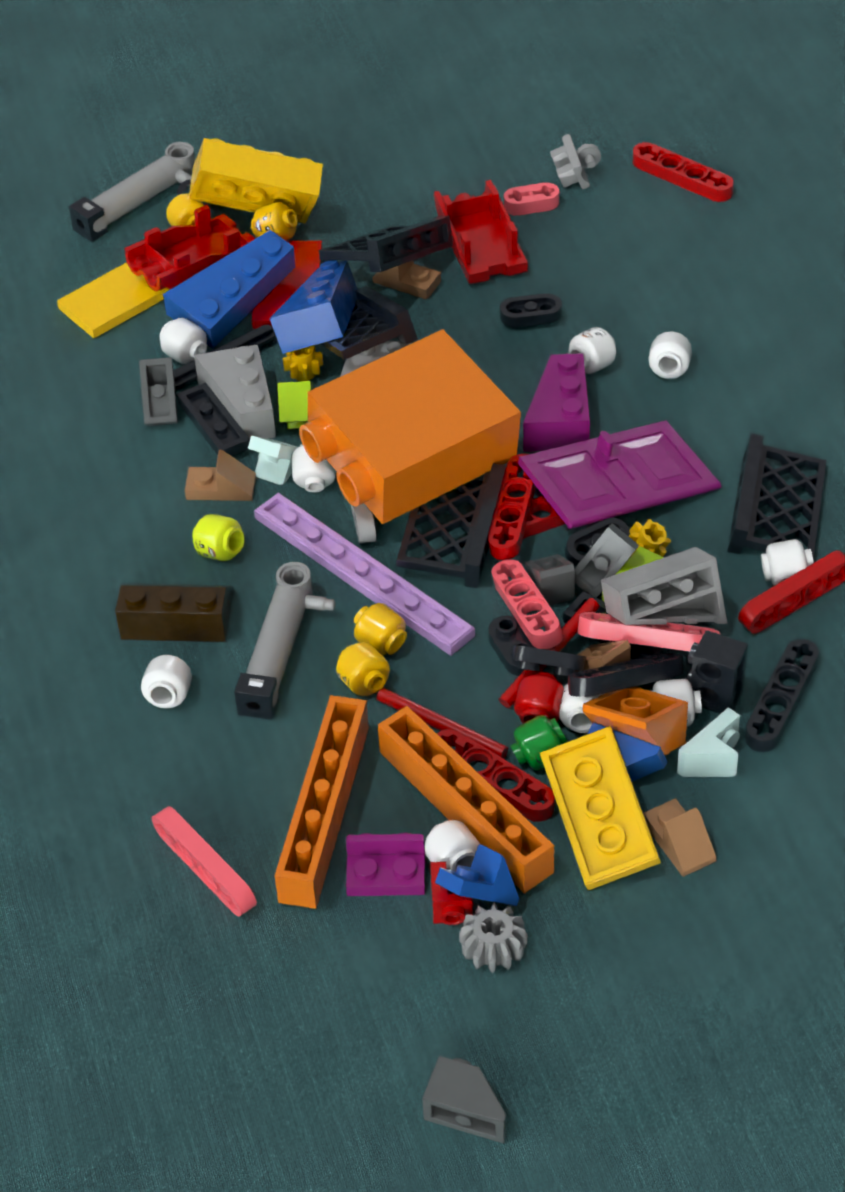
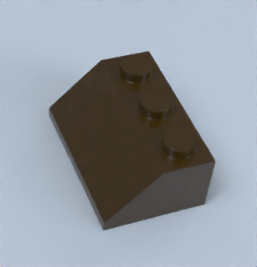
(174, 612)

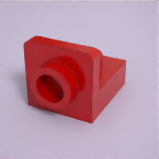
(447, 906)

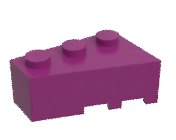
(559, 406)

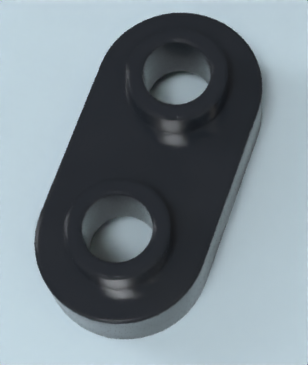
(530, 310)
(588, 536)
(503, 635)
(533, 658)

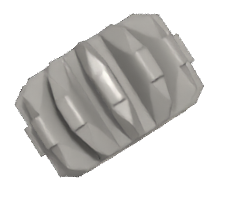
(493, 937)

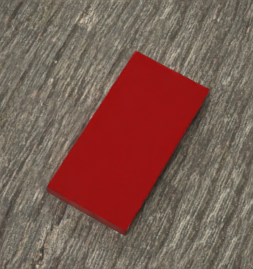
(306, 263)

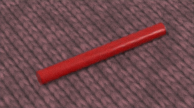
(569, 630)
(438, 721)

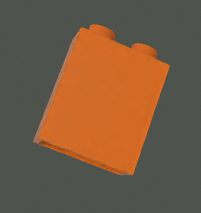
(410, 426)

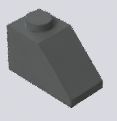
(463, 1100)

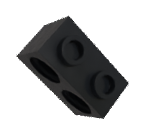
(718, 671)

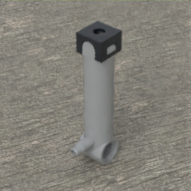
(92, 216)
(258, 688)

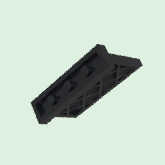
(394, 244)
(372, 323)
(751, 488)
(474, 544)

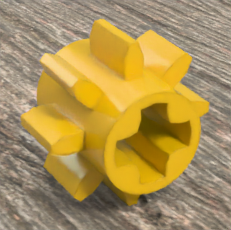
(303, 363)
(650, 536)

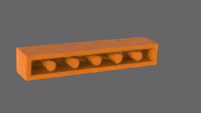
(465, 796)
(322, 802)

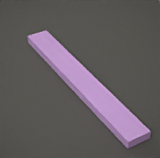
(365, 573)

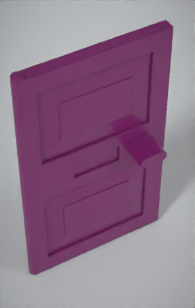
(618, 473)

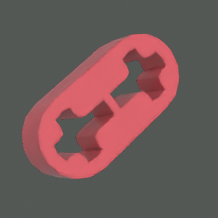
(531, 199)

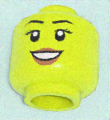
(218, 537)

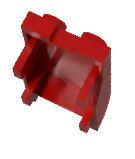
(482, 234)
(184, 250)

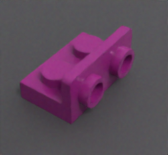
(385, 864)

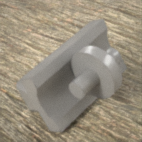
(571, 162)

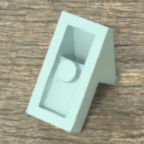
(274, 459)
(711, 749)

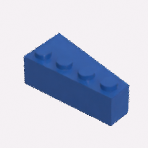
(232, 286)
(317, 309)

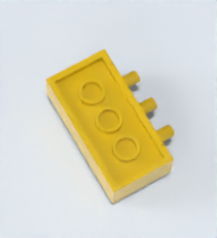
(254, 178)

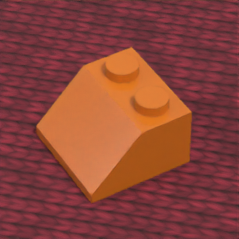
(642, 715)

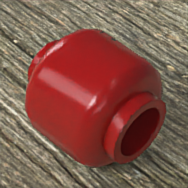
(538, 696)

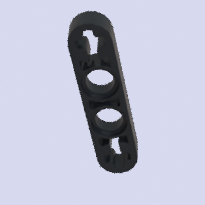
(625, 674)
(779, 693)

